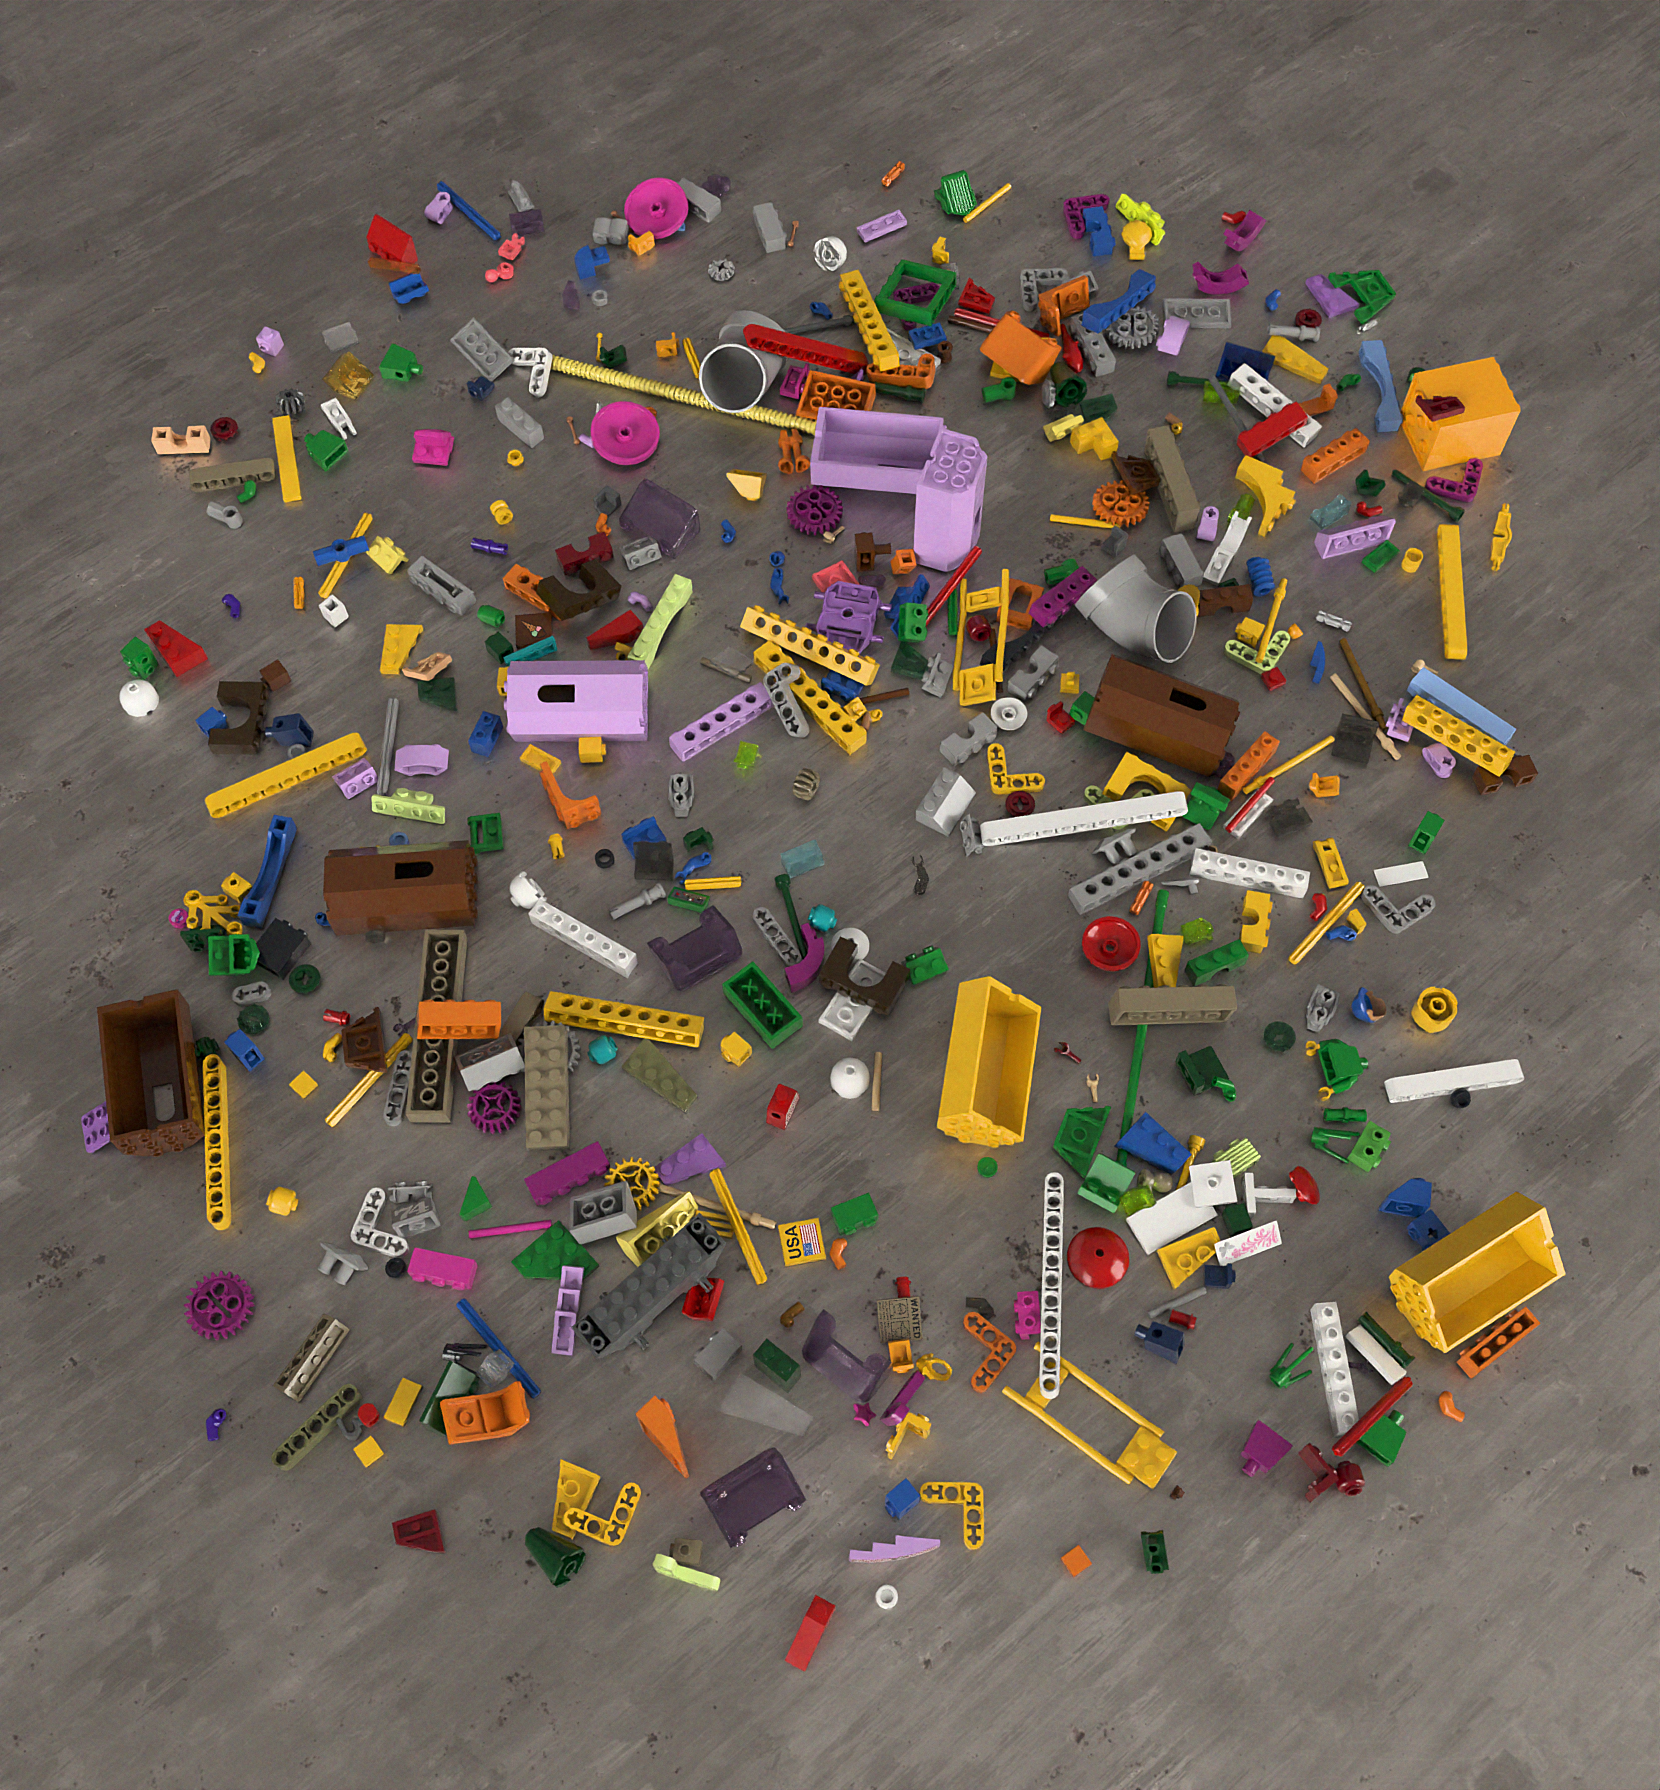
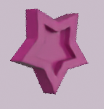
(863, 1413)

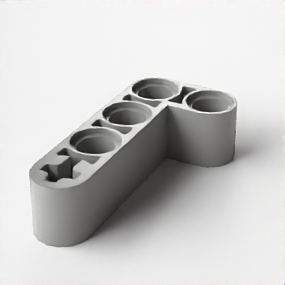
(796, 721)

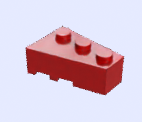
(176, 649)

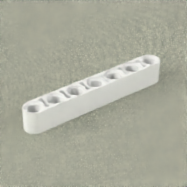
(1447, 1081)

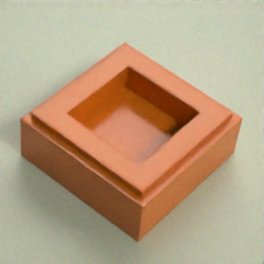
(1076, 1561)

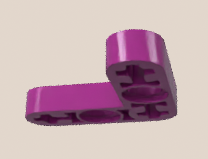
(1077, 205)
(906, 295)
(1460, 488)
(897, 1409)

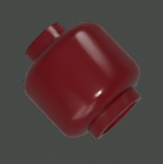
(978, 628)
(1350, 1478)

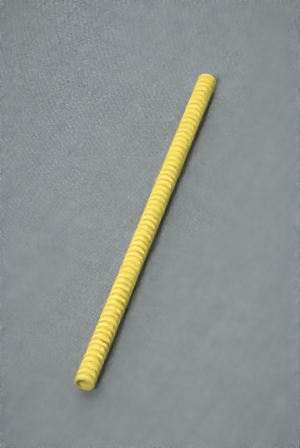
(673, 392)

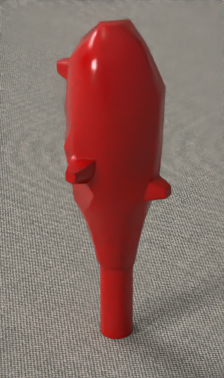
(1071, 352)

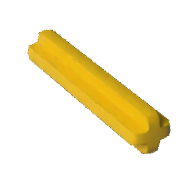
(692, 356)
(713, 883)

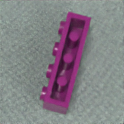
(1061, 597)
(567, 1174)

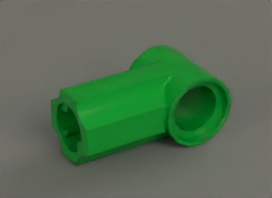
(1004, 390)
(1059, 573)

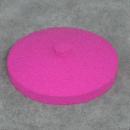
(656, 207)
(625, 433)

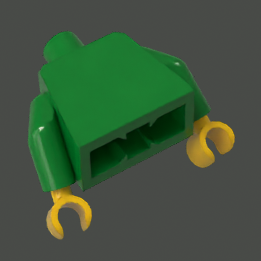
(1339, 1063)

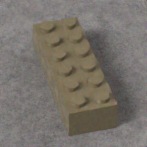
(1174, 483)
(1172, 1005)
(546, 1087)

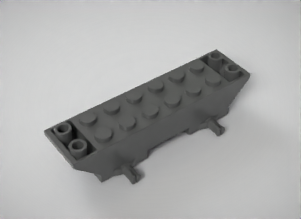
(648, 1290)

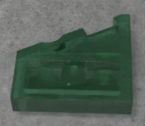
(1098, 407)
(909, 662)
(438, 692)

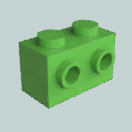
(1369, 1146)

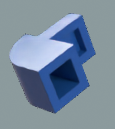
(588, 258)

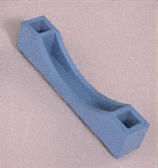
(1374, 359)

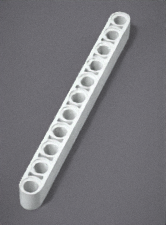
(1083, 818)
(1051, 1292)

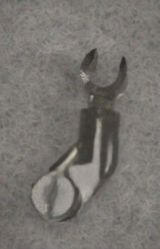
(923, 879)

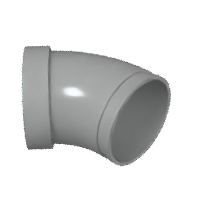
(733, 377)
(1140, 612)

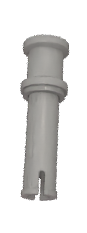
(1298, 332)
(646, 897)

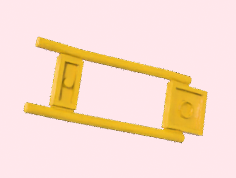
(979, 682)
(1143, 1457)

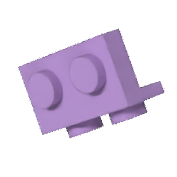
(1397, 727)

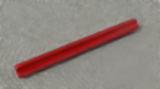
(987, 320)
(953, 582)
(1371, 1416)

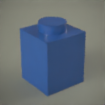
(212, 720)

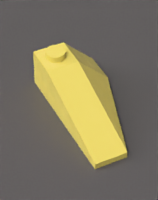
(653, 1228)

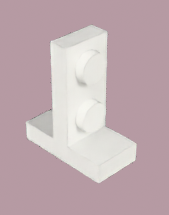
(1263, 1194)

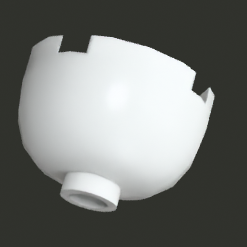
(830, 253)
(138, 697)
(525, 891)
(850, 1077)

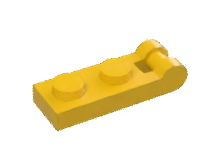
(1330, 863)

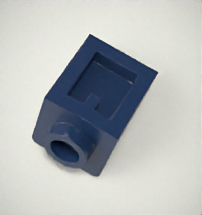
(480, 388)
(1219, 1276)

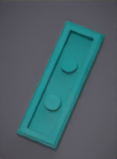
(533, 651)

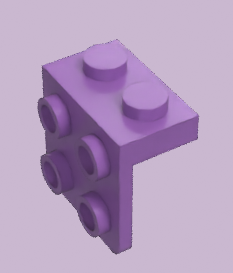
(96, 1128)

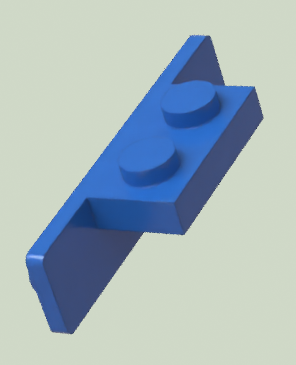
(906, 594)

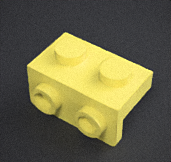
(1062, 427)
(386, 554)

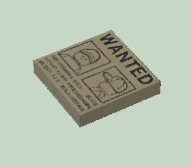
(899, 1318)

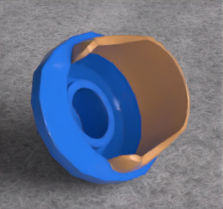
(1368, 1007)

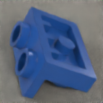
(926, 336)
(841, 686)
(645, 831)

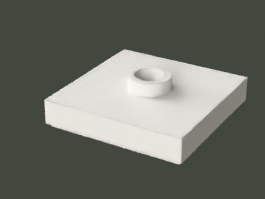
(1213, 1184)

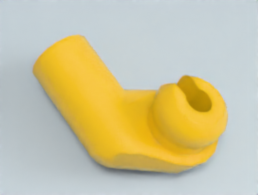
(259, 362)
(328, 1052)

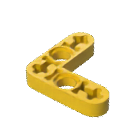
(1007, 780)
(962, 1498)
(605, 1526)

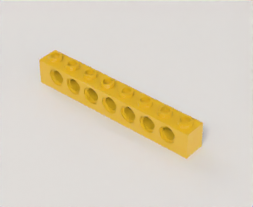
(869, 320)
(752, 623)
(848, 741)
(624, 1019)

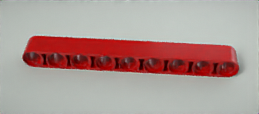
(805, 349)

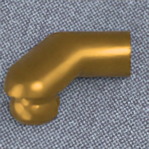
(787, 1317)

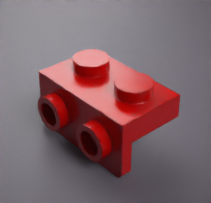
(700, 1304)

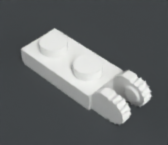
(338, 417)

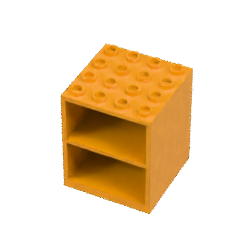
(1473, 434)

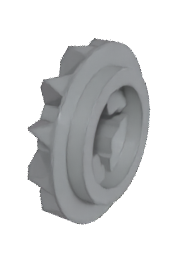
(725, 273)
(1048, 393)

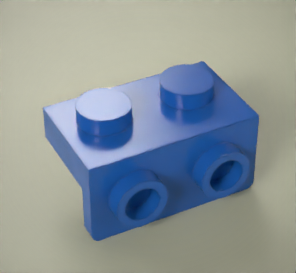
(408, 288)

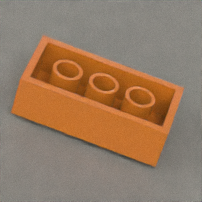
(458, 1019)

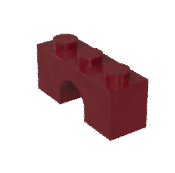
(571, 560)

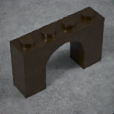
(569, 604)
(246, 737)
(879, 996)

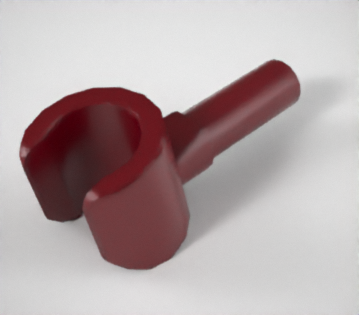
(1065, 1050)

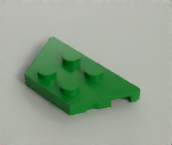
(1080, 1136)

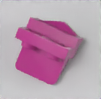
(432, 446)

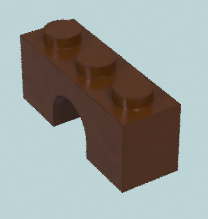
(1237, 597)
(1520, 771)

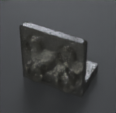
(1354, 738)
(653, 860)

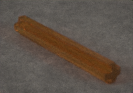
(394, 265)

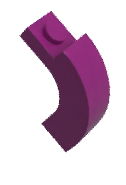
(1246, 231)
(1220, 282)
(805, 972)

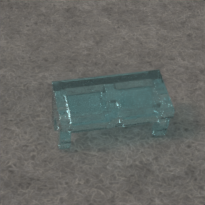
(1331, 512)
(802, 859)

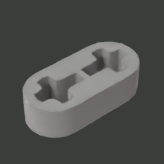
(251, 993)

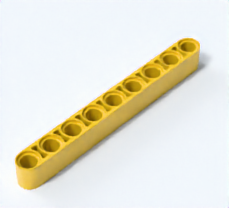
(1452, 592)
(285, 775)
(219, 1149)

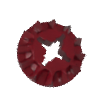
(1310, 315)
(222, 423)
(1025, 799)

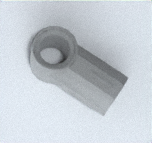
(225, 513)

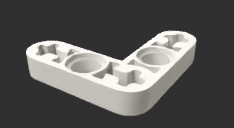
(537, 363)
(369, 1227)

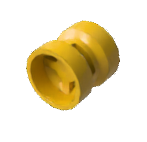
(501, 512)
(1412, 560)

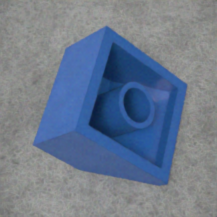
(1409, 1199)

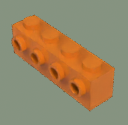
(1335, 455)
(1498, 1342)

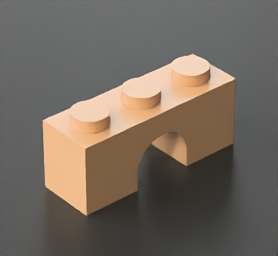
(168, 442)

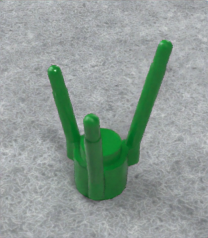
(1321, 1136)
(1282, 1375)

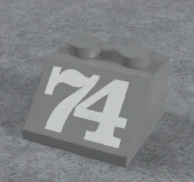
(415, 1218)

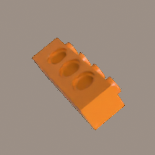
(525, 584)
(1248, 766)

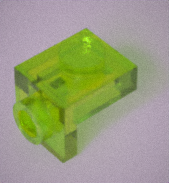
(746, 755)
(1197, 930)
(1137, 1199)

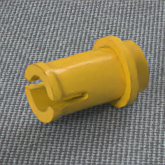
(556, 846)

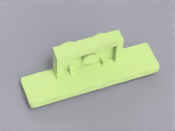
(409, 805)

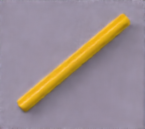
(338, 567)
(1326, 923)
(366, 1082)
(738, 1226)

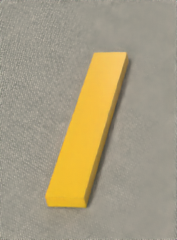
(286, 458)

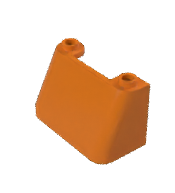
(1020, 350)

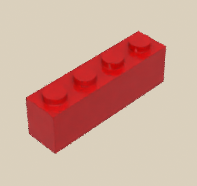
(1272, 429)

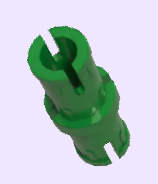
(1345, 1115)

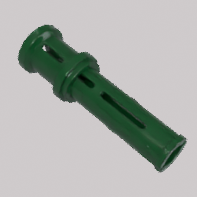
(907, 393)
(1393, 1348)

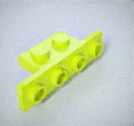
(1144, 213)

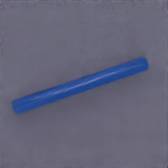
(469, 211)
(495, 1344)

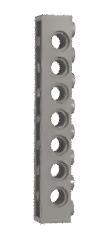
(1118, 885)

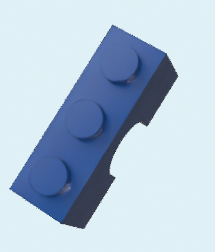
(1101, 240)

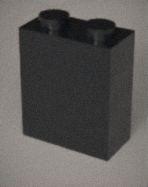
(281, 947)

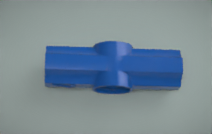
(340, 550)

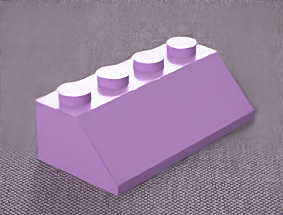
(1354, 536)

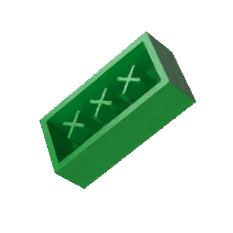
(762, 1005)

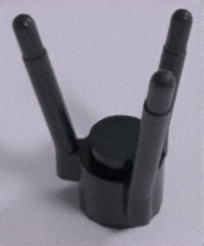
(455, 1353)

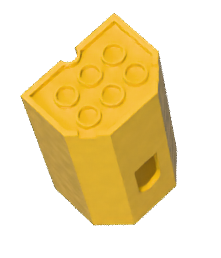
(989, 1064)
(1478, 1272)

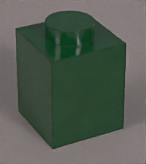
(498, 647)
(1236, 1219)

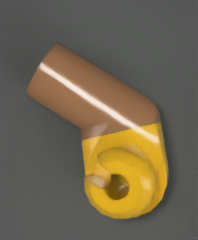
(1177, 424)
(870, 717)

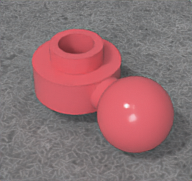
(503, 271)

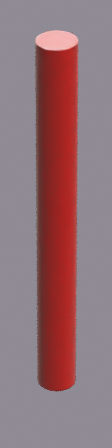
(1249, 805)

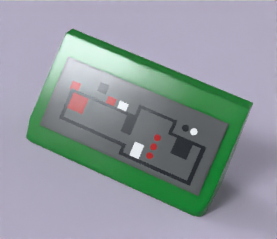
(688, 899)

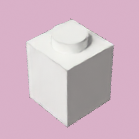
(333, 611)

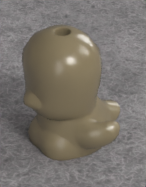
(1157, 1180)

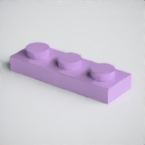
(881, 226)

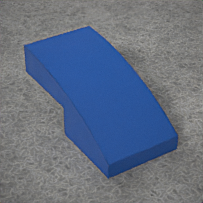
(1318, 661)

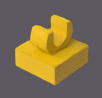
(623, 650)
(1069, 682)
(855, 708)

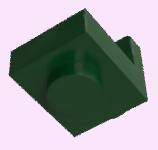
(614, 356)
(1369, 485)
(696, 838)

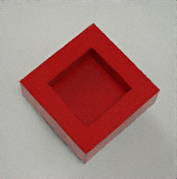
(1273, 678)

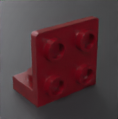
(1324, 1472)

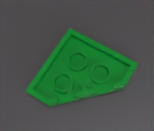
(552, 1251)

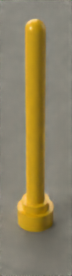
(1195, 1145)

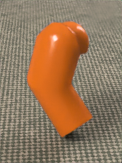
(601, 526)
(836, 1251)
(1448, 1408)

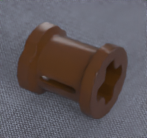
(942, 348)

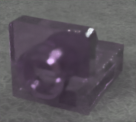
(570, 296)

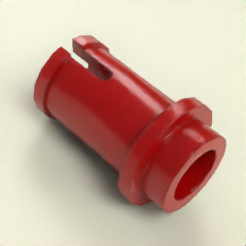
(342, 1018)
(903, 1286)
(1182, 1319)

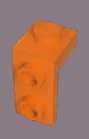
(1320, 404)

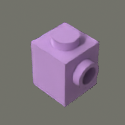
(270, 341)

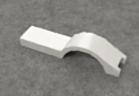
(1226, 550)

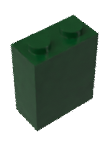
(777, 1365)

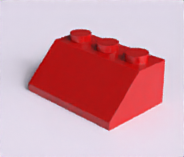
(390, 241)

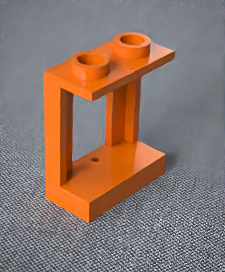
(1017, 619)

